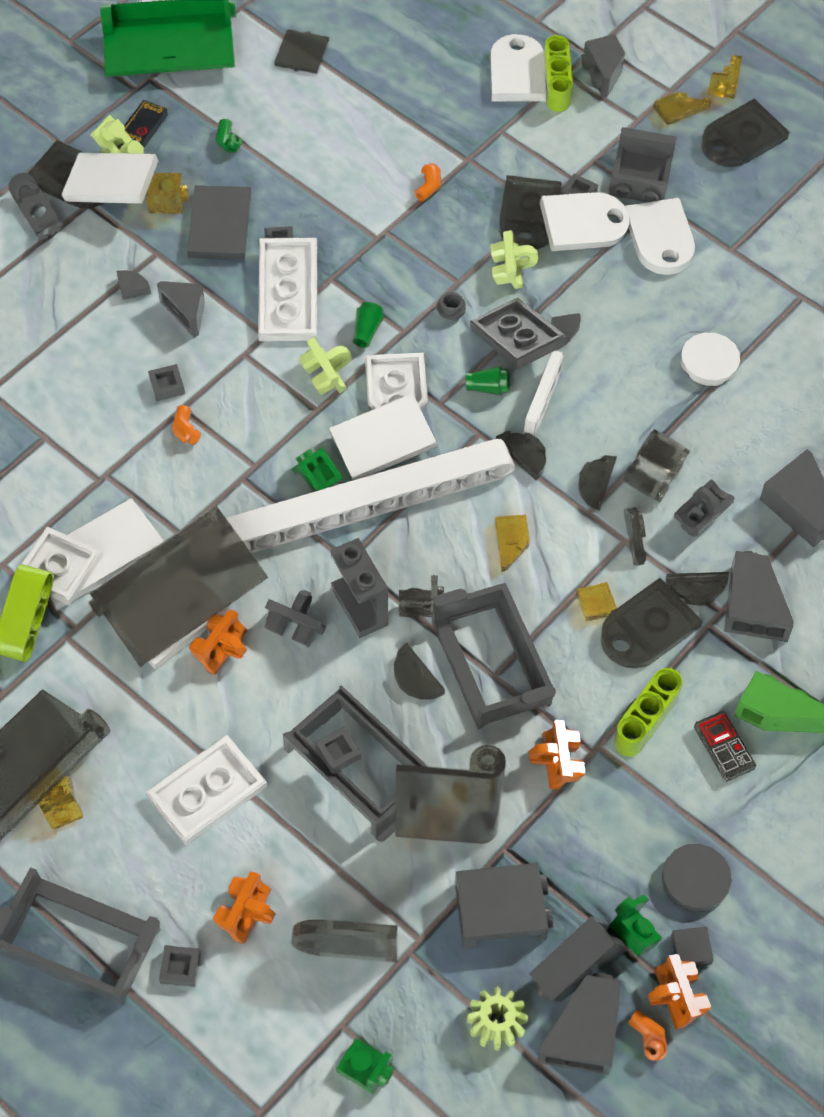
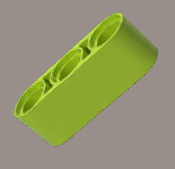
(558, 73)
(24, 611)
(650, 698)

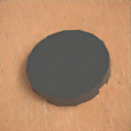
(696, 877)

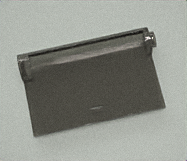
(177, 586)
(39, 751)
(451, 802)

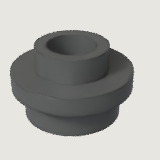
(454, 300)

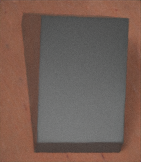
(184, 302)

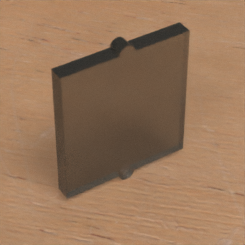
(301, 51)

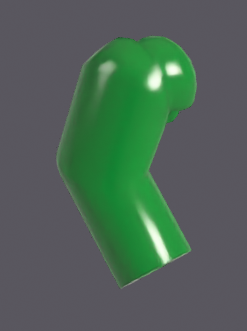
(224, 138)

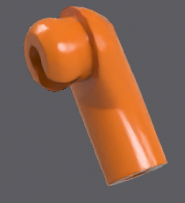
(432, 182)
(182, 428)
(653, 1035)

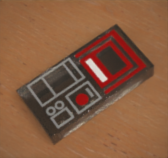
(724, 746)

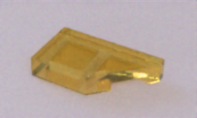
(679, 106)
(511, 538)

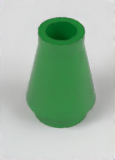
(367, 321)
(489, 381)

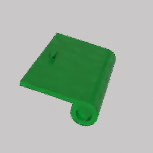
(167, 36)

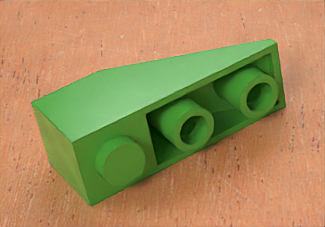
(778, 707)

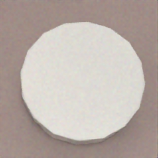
(710, 359)

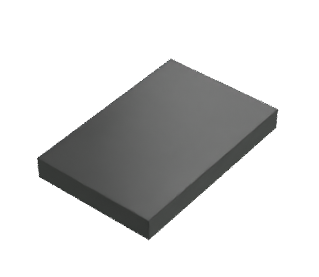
(219, 222)
(518, 333)

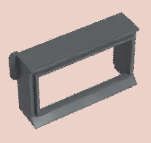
(459, 604)
(382, 819)
(13, 917)

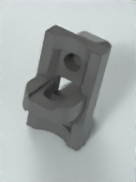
(713, 504)
(307, 626)

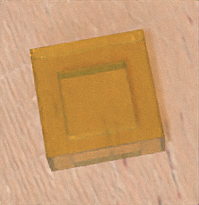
(596, 601)

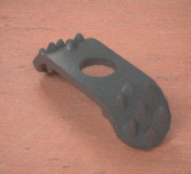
(29, 196)

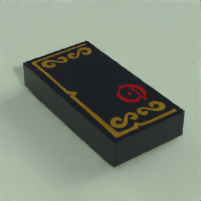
(145, 122)

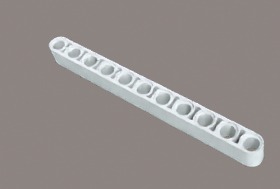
(373, 495)

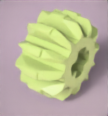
(512, 1021)

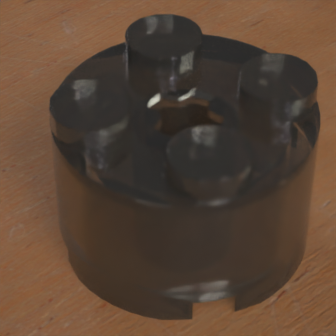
(656, 465)

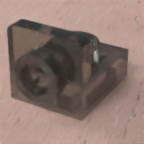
(419, 602)

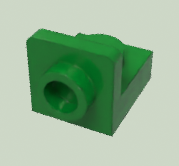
(317, 469)
(633, 927)
(366, 1066)

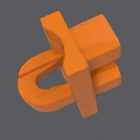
(229, 633)
(555, 755)
(249, 896)
(675, 979)

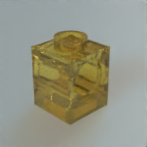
(166, 193)

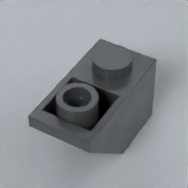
(604, 62)

